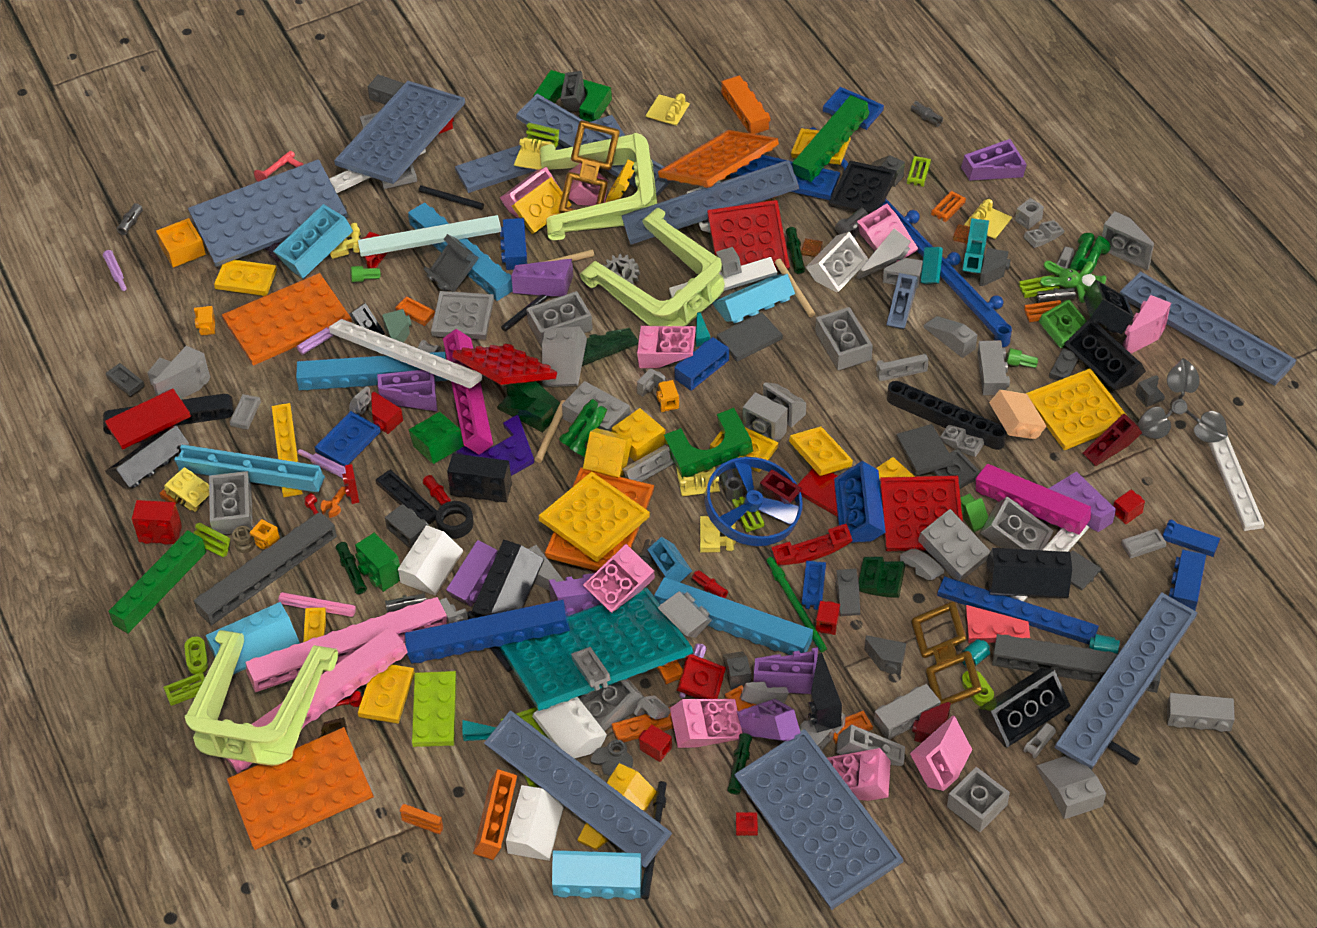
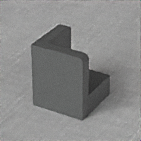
(1148, 391)

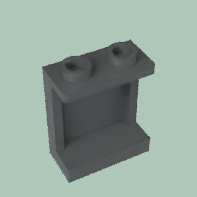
(452, 264)

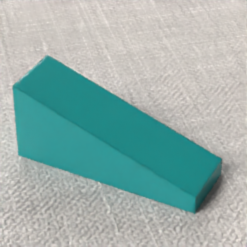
(702, 332)
(476, 731)

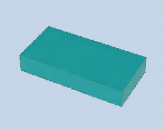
(931, 265)

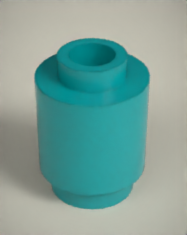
(1104, 643)
(979, 650)

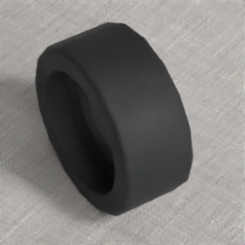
(455, 507)

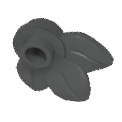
(609, 759)

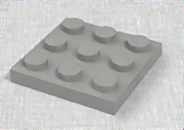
(464, 312)

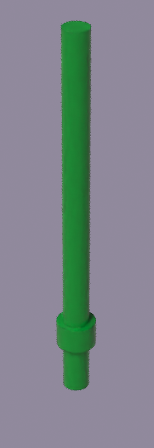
(779, 575)

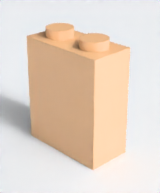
(1017, 414)

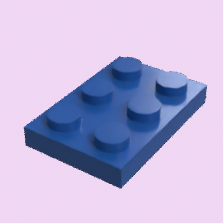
(841, 96)
(347, 439)

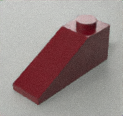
(1113, 440)

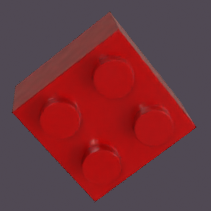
(156, 522)

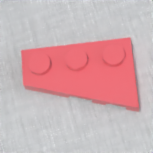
(987, 624)

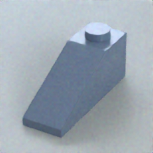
(902, 300)

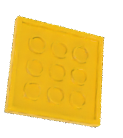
(1076, 408)
(594, 516)

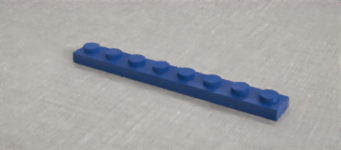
(1035, 615)

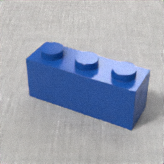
(513, 243)
(702, 364)
(1188, 578)

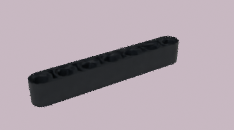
(200, 408)
(945, 413)

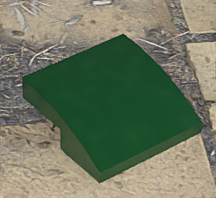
(881, 577)

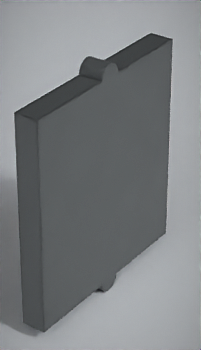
(1082, 570)

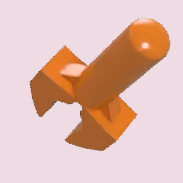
(325, 505)

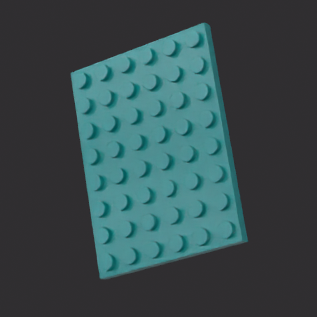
(625, 642)

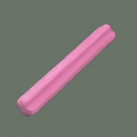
(308, 602)

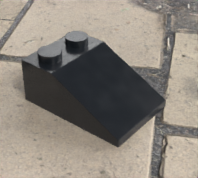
(825, 702)

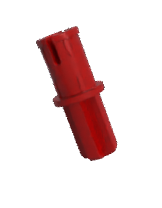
(436, 490)
(709, 584)

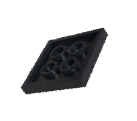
(862, 187)

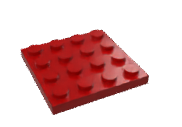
(751, 230)
(504, 364)
(913, 505)

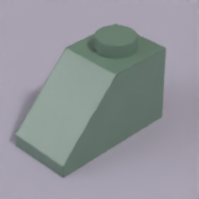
(397, 325)

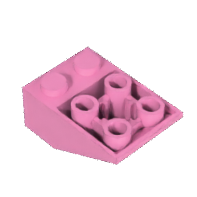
(879, 224)
(1147, 324)
(664, 345)
(620, 579)
(705, 722)
(942, 755)
(864, 773)

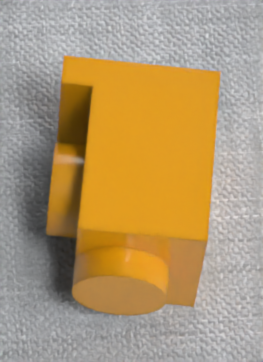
(205, 320)
(667, 396)
(263, 538)

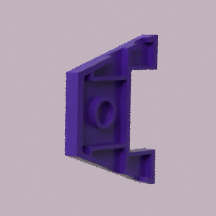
(514, 449)

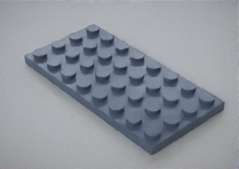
(400, 132)
(263, 212)
(818, 819)

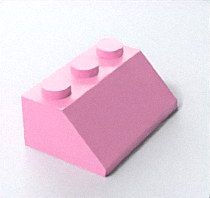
(524, 188)

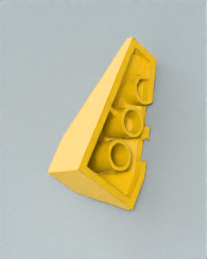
(630, 785)

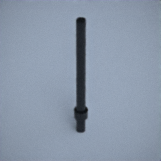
(659, 803)

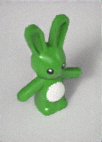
(1071, 278)

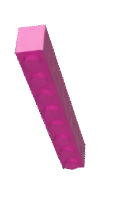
(469, 401)

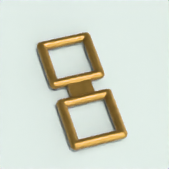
(589, 167)
(946, 653)

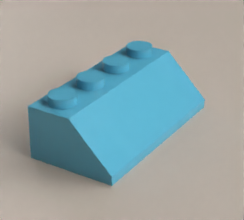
(313, 240)
(755, 297)
(263, 633)
(596, 874)

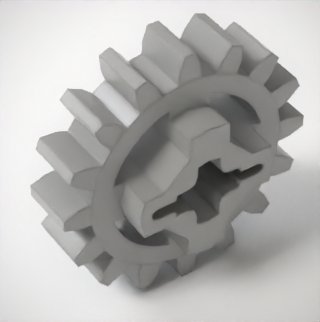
(627, 266)

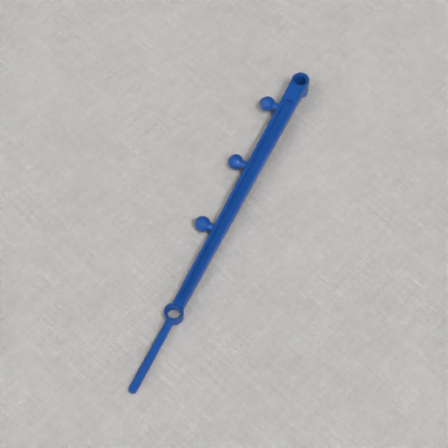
(982, 309)

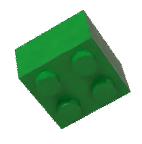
(436, 437)
(377, 562)

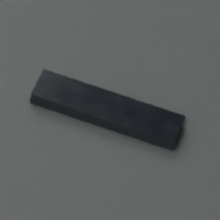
(405, 495)

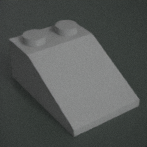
(1128, 240)
(890, 250)
(564, 352)
(184, 374)
(1015, 527)
(612, 702)
(1072, 786)

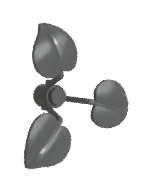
(1183, 379)

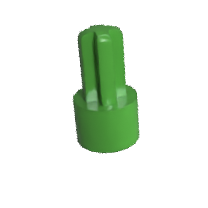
(358, 274)
(1015, 357)

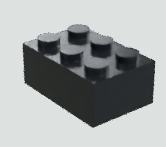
(1108, 307)
(479, 477)

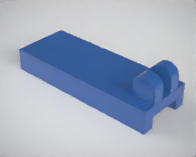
(1191, 538)
(813, 584)

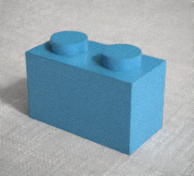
(669, 560)

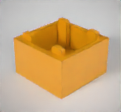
(180, 242)

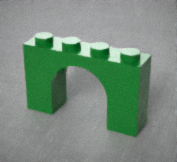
(595, 102)
(693, 460)

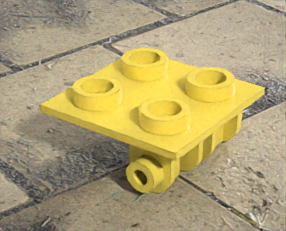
(668, 109)
(530, 153)
(996, 219)
(698, 483)
(188, 488)

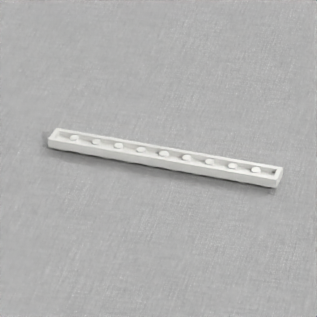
(406, 353)

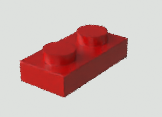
(349, 481)

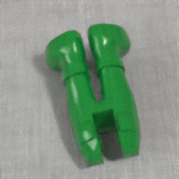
(1085, 242)
(592, 418)

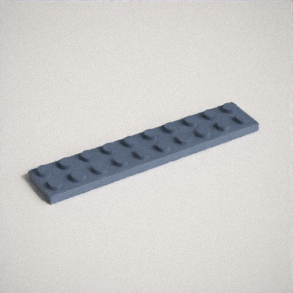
(548, 114)
(500, 165)
(734, 192)
(1213, 330)
(1126, 681)
(577, 788)

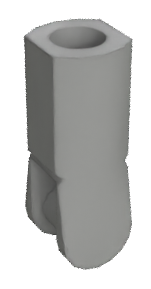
(1065, 257)
(1040, 739)

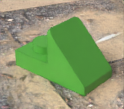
(973, 512)

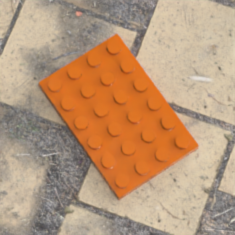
(718, 158)
(284, 318)
(564, 551)
(306, 789)

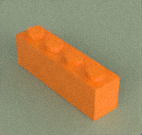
(745, 105)
(495, 814)

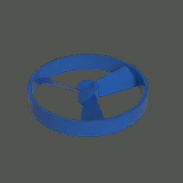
(753, 502)

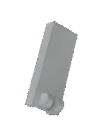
(901, 367)
(649, 465)
(591, 668)

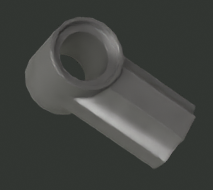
(850, 224)
(732, 484)

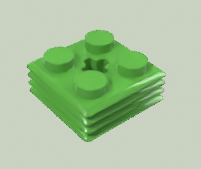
(1055, 320)

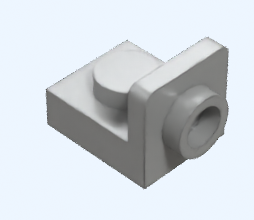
(648, 381)
(452, 614)
(653, 707)

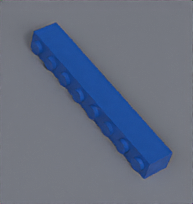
(487, 631)

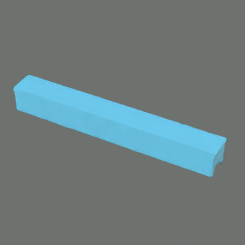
(260, 469)

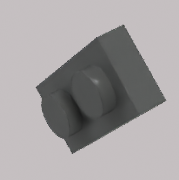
(1064, 365)
(125, 379)

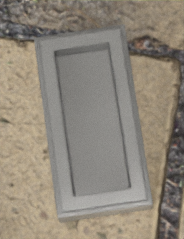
(245, 411)
(1143, 543)

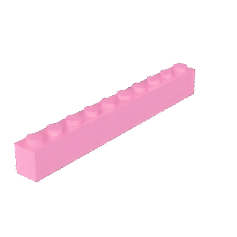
(286, 663)
(344, 679)

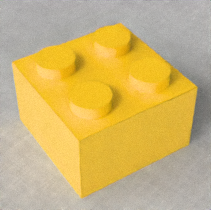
(645, 431)
(607, 452)

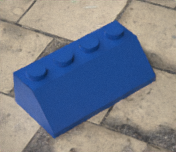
(860, 502)

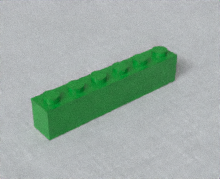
(830, 138)
(157, 581)

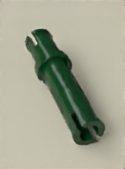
(794, 245)
(348, 561)
(741, 756)

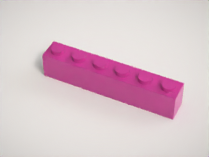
(1034, 498)

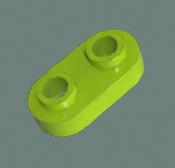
(196, 657)
(979, 698)

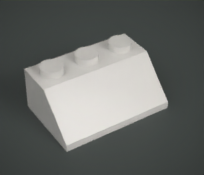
(837, 262)
(429, 561)
(571, 727)
(534, 824)

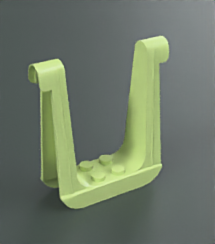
(605, 214)
(685, 303)
(245, 742)

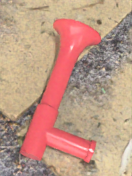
(287, 158)

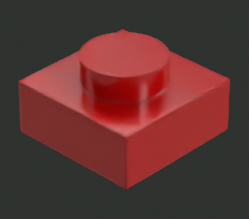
(746, 824)

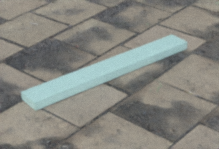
(428, 235)

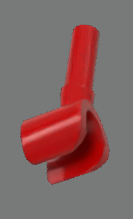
(310, 500)
(354, 700)

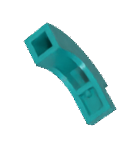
(976, 245)

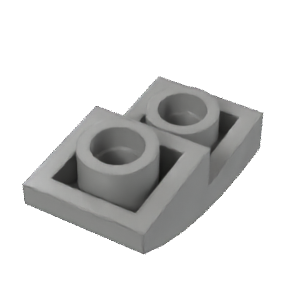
(1047, 232)
(360, 401)
(957, 438)
(924, 564)
(758, 693)

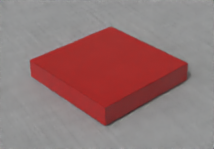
(701, 678)

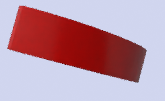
(814, 548)

